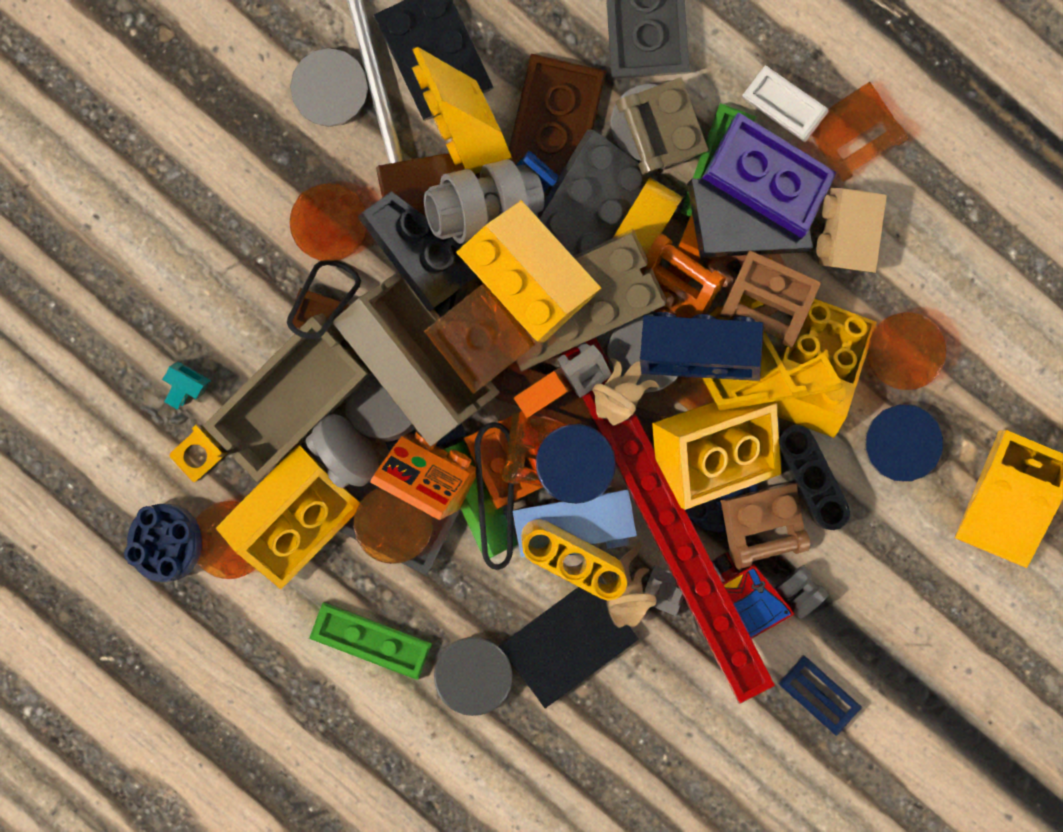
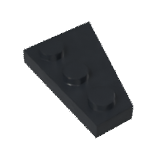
(419, 256)

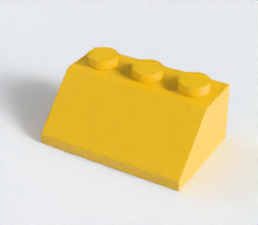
(529, 271)
(717, 451)
(288, 517)

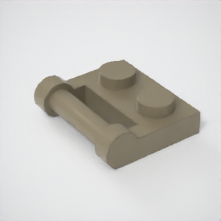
(674, 121)

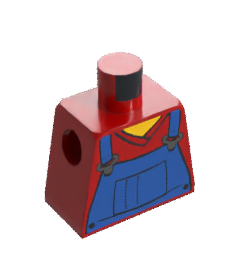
(752, 596)

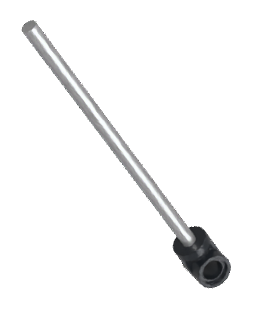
(380, 96)

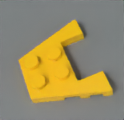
(775, 381)

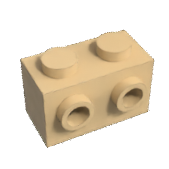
(851, 229)

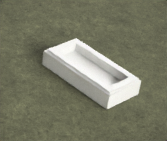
(785, 103)

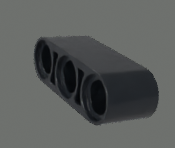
(829, 488)

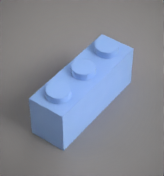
(596, 521)

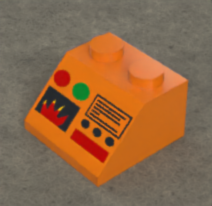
(426, 476)

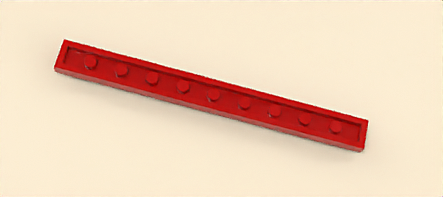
(682, 551)

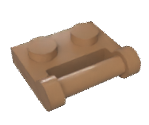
(776, 287)
(762, 512)

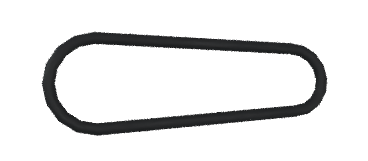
(337, 311)
(481, 500)

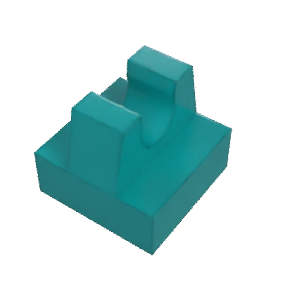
(184, 383)

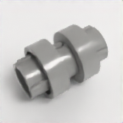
(466, 204)

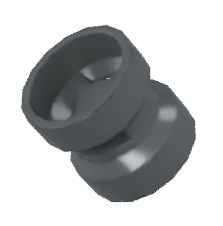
(805, 600)

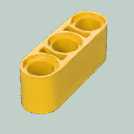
(650, 212)
(583, 575)

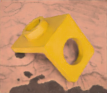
(213, 448)

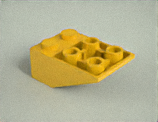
(462, 111)
(845, 342)
(1013, 498)

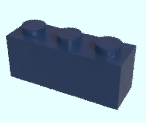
(701, 347)

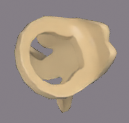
(620, 393)
(633, 603)

